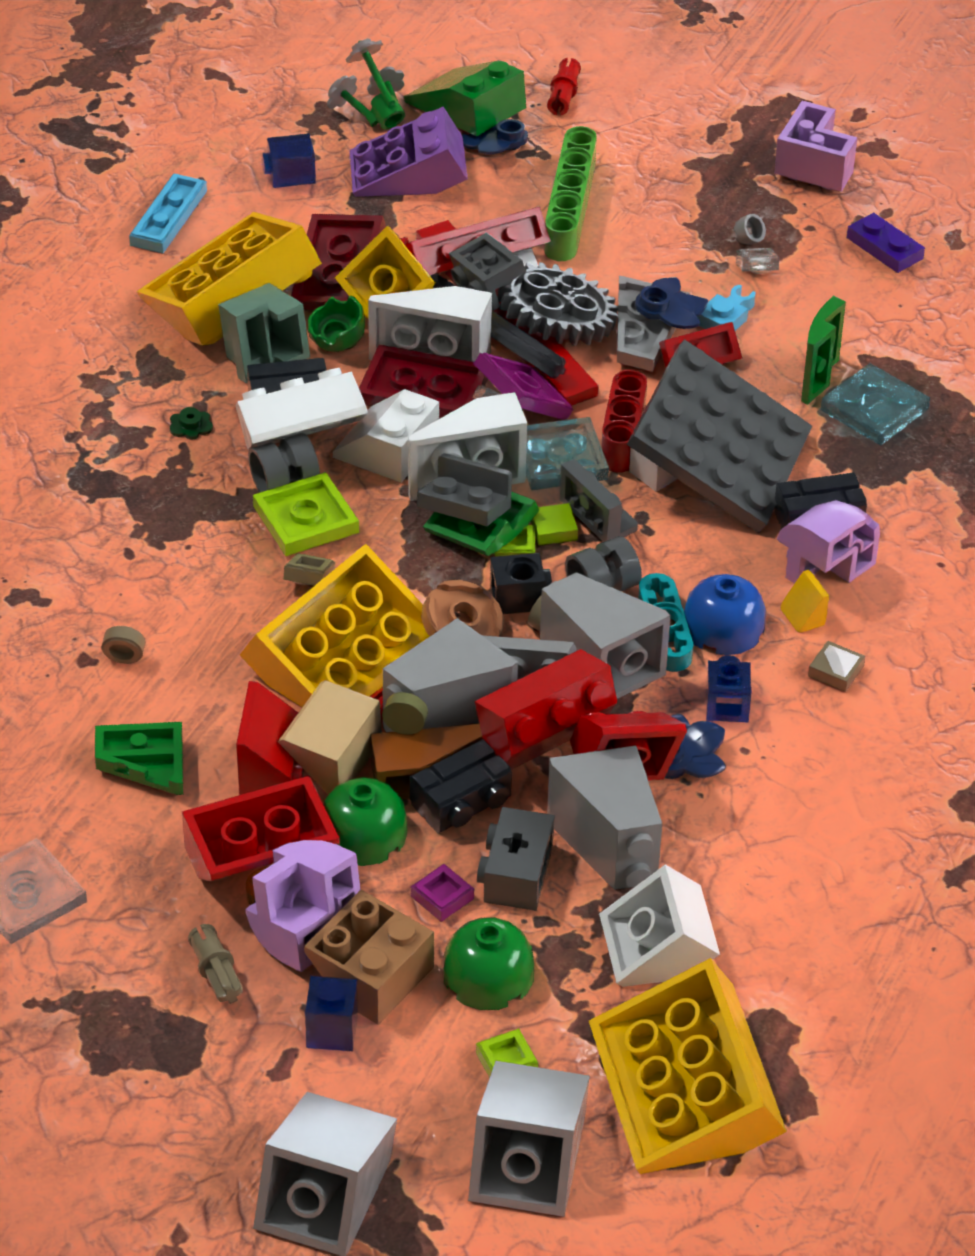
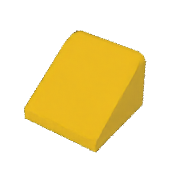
(806, 603)

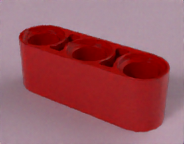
(622, 415)

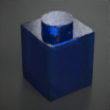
(290, 160)
(331, 1013)

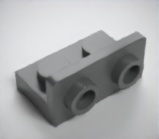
(485, 266)
(467, 490)
(594, 503)

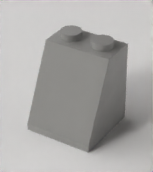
(609, 626)
(450, 674)
(607, 813)
(528, 1138)
(323, 1172)

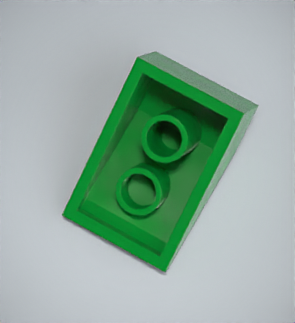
(474, 95)

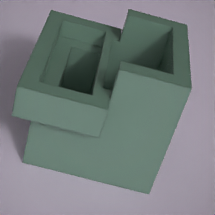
(263, 328)

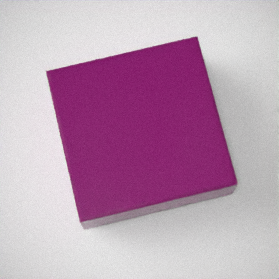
(442, 892)

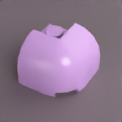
(831, 538)
(301, 896)

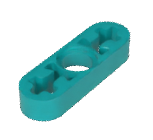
(672, 604)

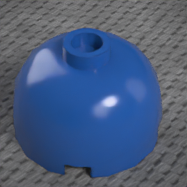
(725, 614)

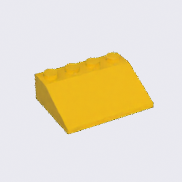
(233, 263)
(339, 631)
(686, 1072)

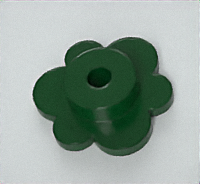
(190, 423)

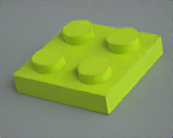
(305, 514)

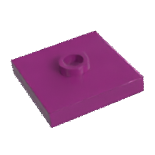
(529, 385)

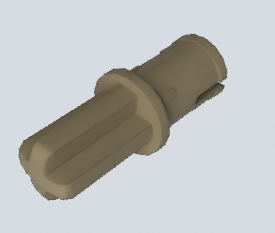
(215, 964)

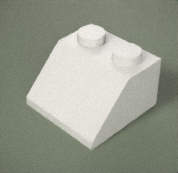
(381, 437)
(658, 929)

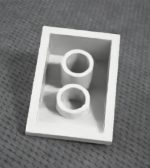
(432, 321)
(483, 431)

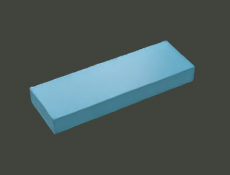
(168, 213)

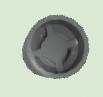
(283, 464)
(609, 563)

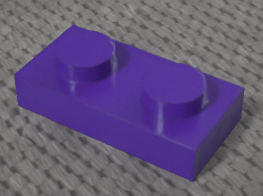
(885, 242)

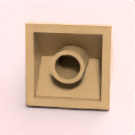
(333, 734)

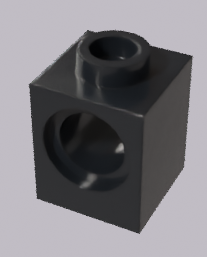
(518, 581)

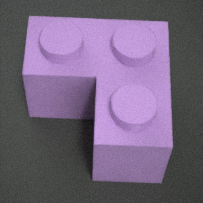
(813, 151)

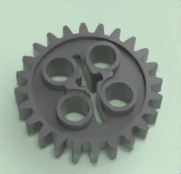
(559, 305)

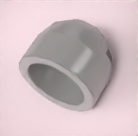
(757, 227)

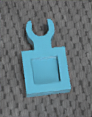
(726, 310)

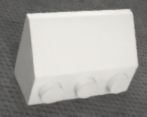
(300, 408)

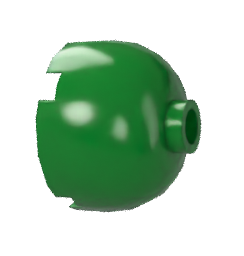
(367, 818)
(488, 964)

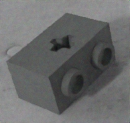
(517, 858)

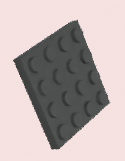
(720, 435)

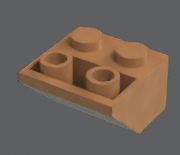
(378, 949)

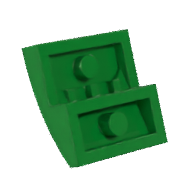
(823, 348)
(485, 538)

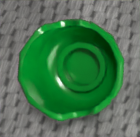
(337, 324)

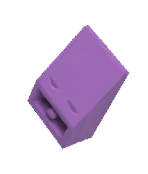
(410, 158)

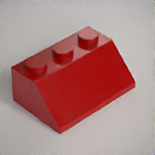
(545, 707)
(248, 827)

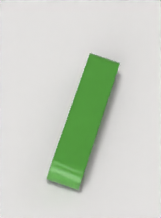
(570, 193)

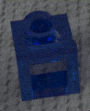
(728, 679)

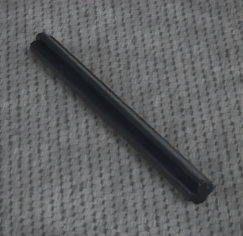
(519, 341)

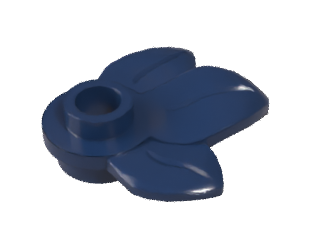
(504, 136)
(666, 302)
(697, 750)

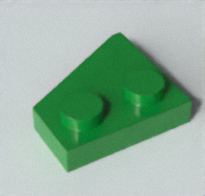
(142, 753)

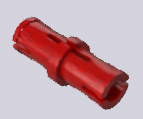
(564, 86)

